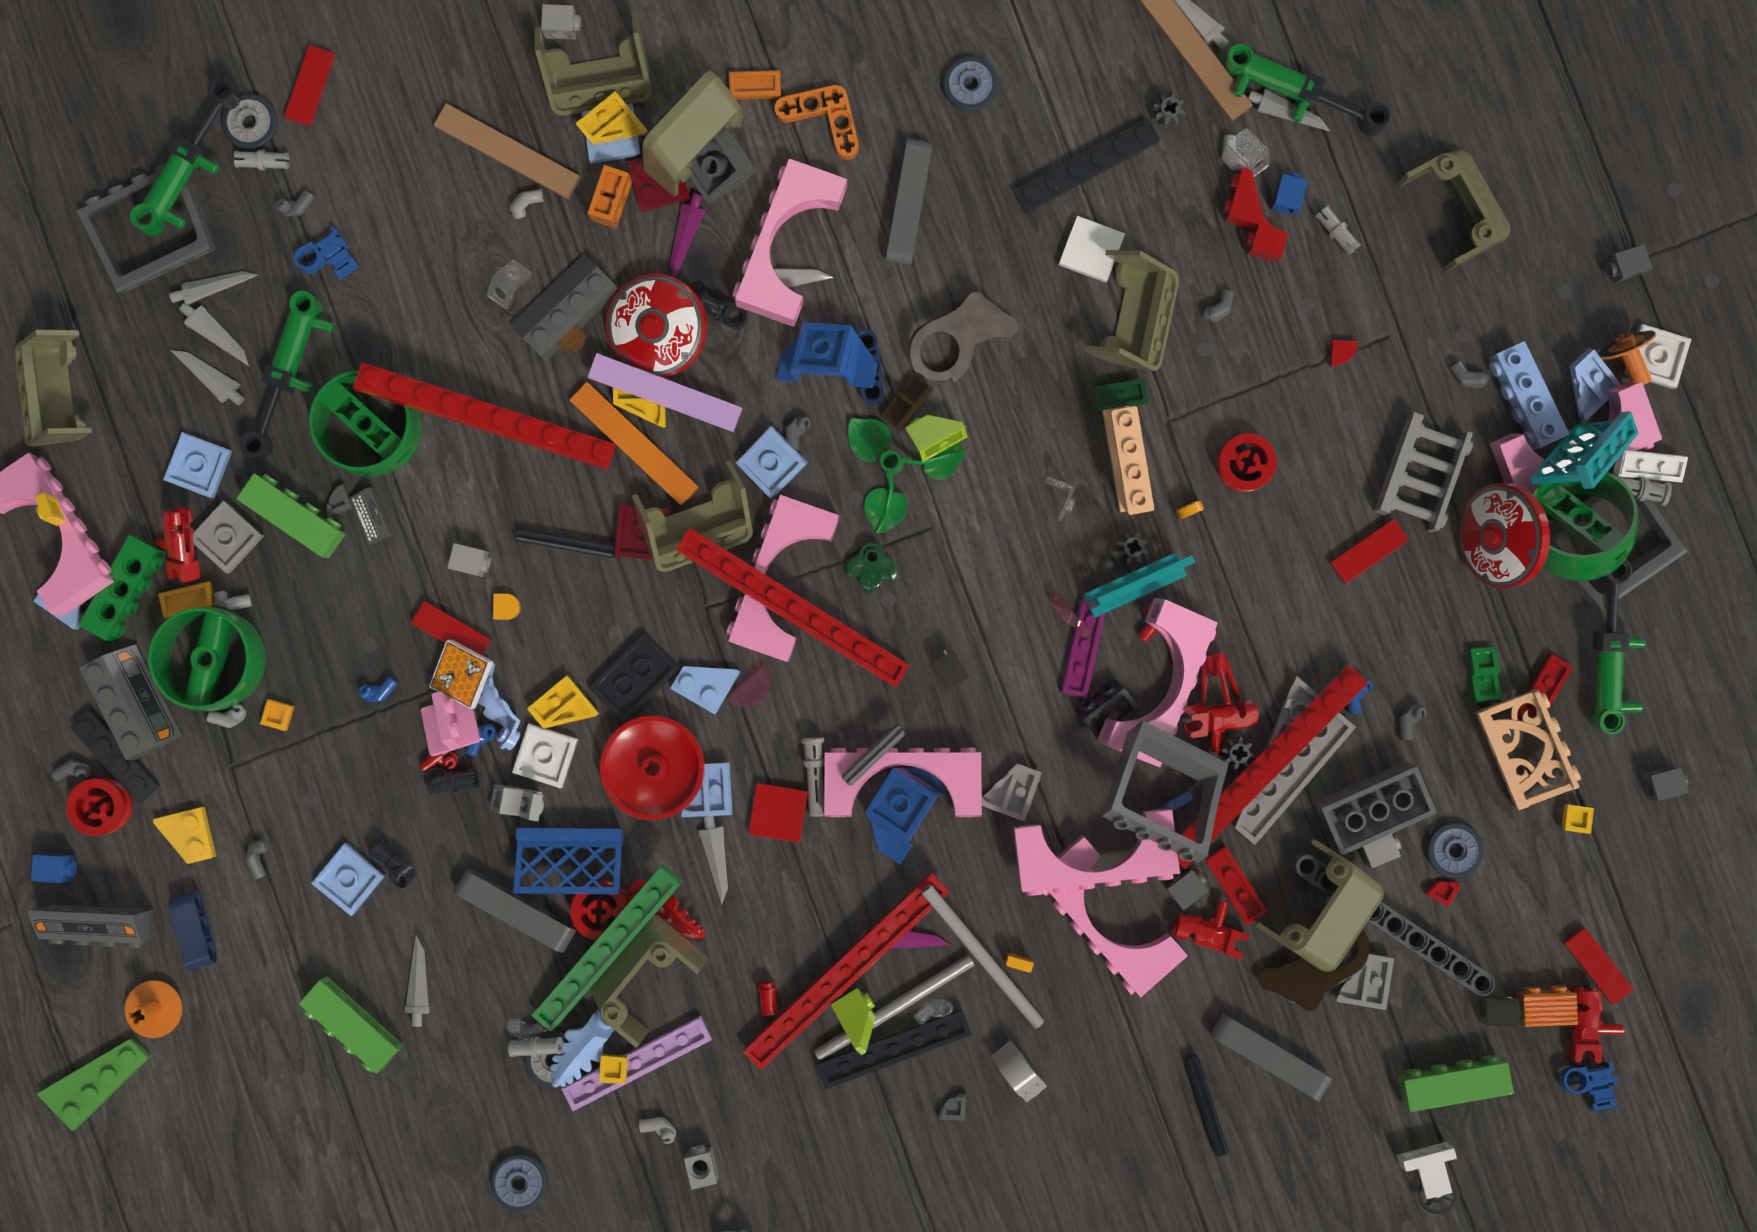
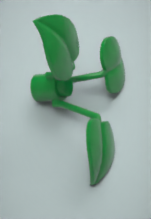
(884, 507)

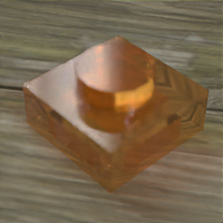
(572, 340)

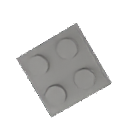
(226, 537)

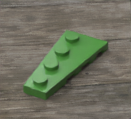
(89, 1087)

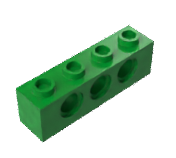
(122, 571)

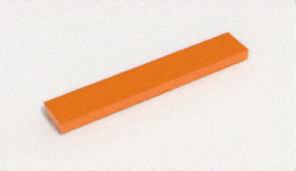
(634, 443)

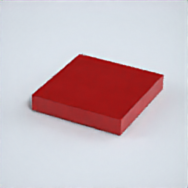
(778, 812)

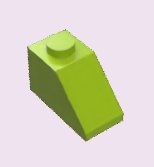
(934, 434)
(856, 1018)

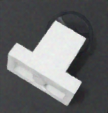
(1432, 1173)

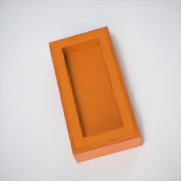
(755, 84)

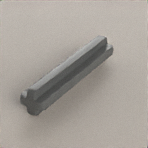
(876, 752)

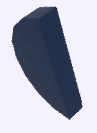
(1175, 801)

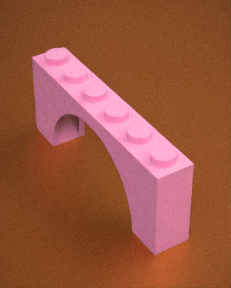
(799, 190)
(1519, 461)
(790, 523)
(80, 568)
(1188, 641)
(956, 771)
(1043, 870)
(1138, 964)

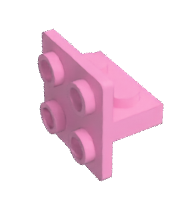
(448, 725)

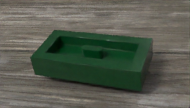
(1121, 394)

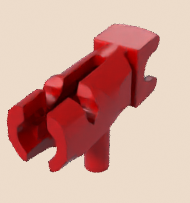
(179, 545)
(1218, 719)
(1210, 933)
(1586, 1033)

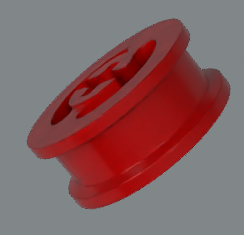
(1264, 471)
(86, 799)
(580, 907)

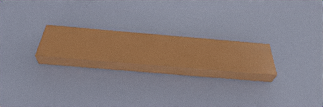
(1197, 56)
(507, 151)

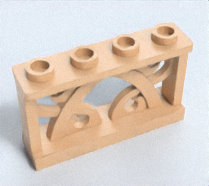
(1128, 460)
(1517, 783)

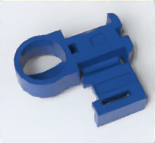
(331, 250)
(1597, 1086)

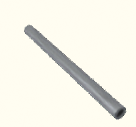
(982, 956)
(901, 1003)

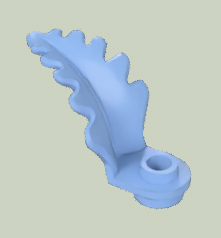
(499, 711)
(583, 1046)

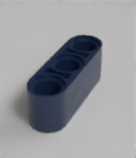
(878, 382)
(192, 930)

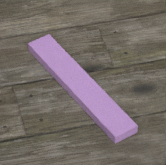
(665, 392)
(641, 1061)

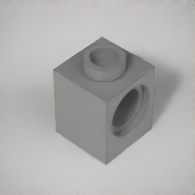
(560, 21)
(469, 560)
(1380, 851)
(701, 1178)

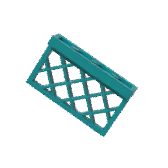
(1588, 452)
(1136, 584)

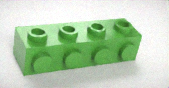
(291, 515)
(350, 1025)
(1455, 1084)

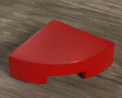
(1342, 352)
(1443, 892)

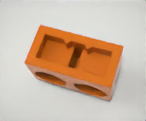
(610, 196)

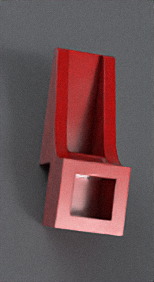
(1245, 211)

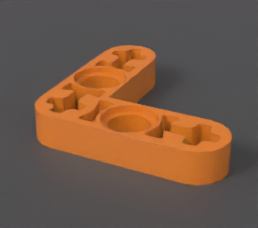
(832, 109)

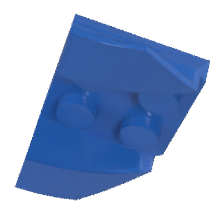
(830, 352)
(901, 809)

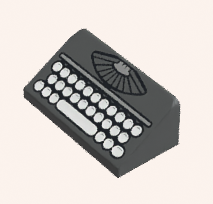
(371, 515)

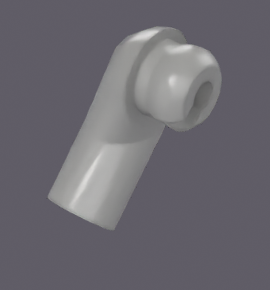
(229, 718)

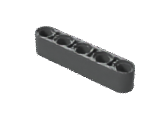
(909, 201)
(515, 910)
(1271, 1056)

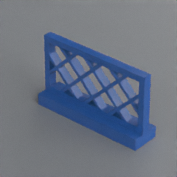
(568, 838)

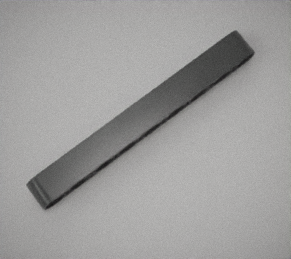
(1402, 932)

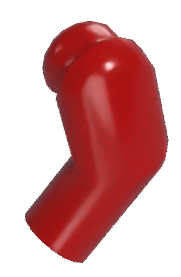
(1148, 630)
(446, 759)

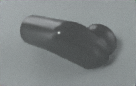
(1221, 309)

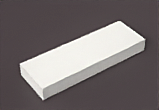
(1651, 466)

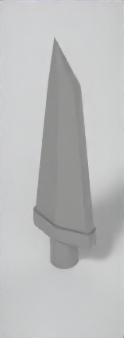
(1203, 23)
(1279, 107)
(797, 277)
(202, 288)
(208, 327)
(215, 381)
(713, 844)
(417, 994)

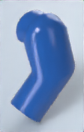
(378, 693)
(1354, 705)
(487, 733)

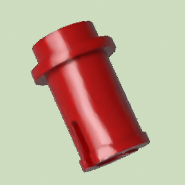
(767, 998)

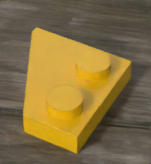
(610, 122)
(643, 408)
(562, 705)
(188, 834)

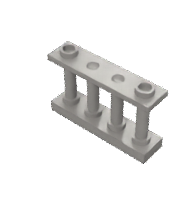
(1398, 477)

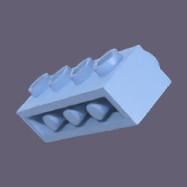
(1528, 396)

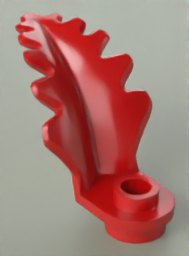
(672, 915)

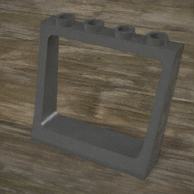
(161, 266)
(1644, 567)
(1184, 758)

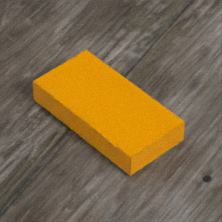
(185, 598)

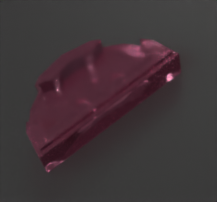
(1070, 616)
(752, 690)

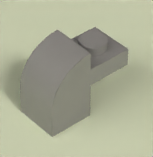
(517, 802)
(1018, 1071)

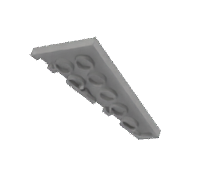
(1284, 788)

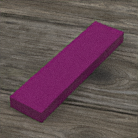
(1082, 654)

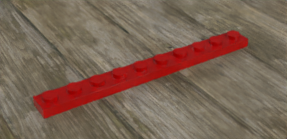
(483, 416)
(791, 607)
(1282, 751)
(842, 973)

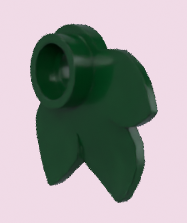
(871, 571)

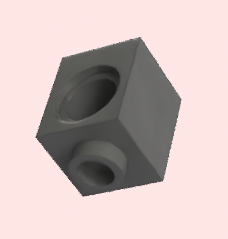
(1628, 264)
(1665, 783)
(1187, 888)

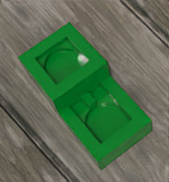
(1484, 675)

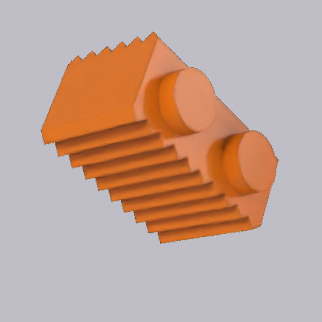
(1548, 1007)

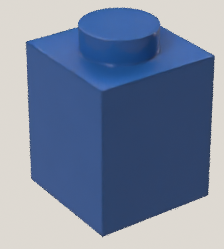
(1289, 194)
(53, 867)

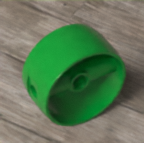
(337, 398)
(1599, 535)
(205, 679)

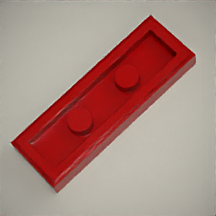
(309, 86)
(1369, 551)
(449, 628)
(1547, 680)
(1235, 885)
(1598, 966)

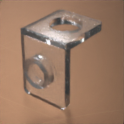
(1250, 150)
(508, 279)
(1069, 500)

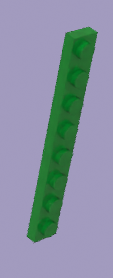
(607, 948)

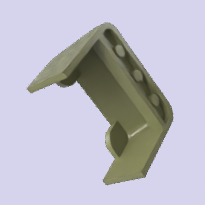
(589, 83)
(688, 130)
(1490, 221)
(1144, 311)
(45, 388)
(722, 521)
(1339, 920)
(659, 945)

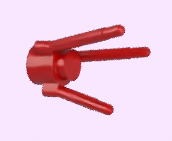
(1218, 666)

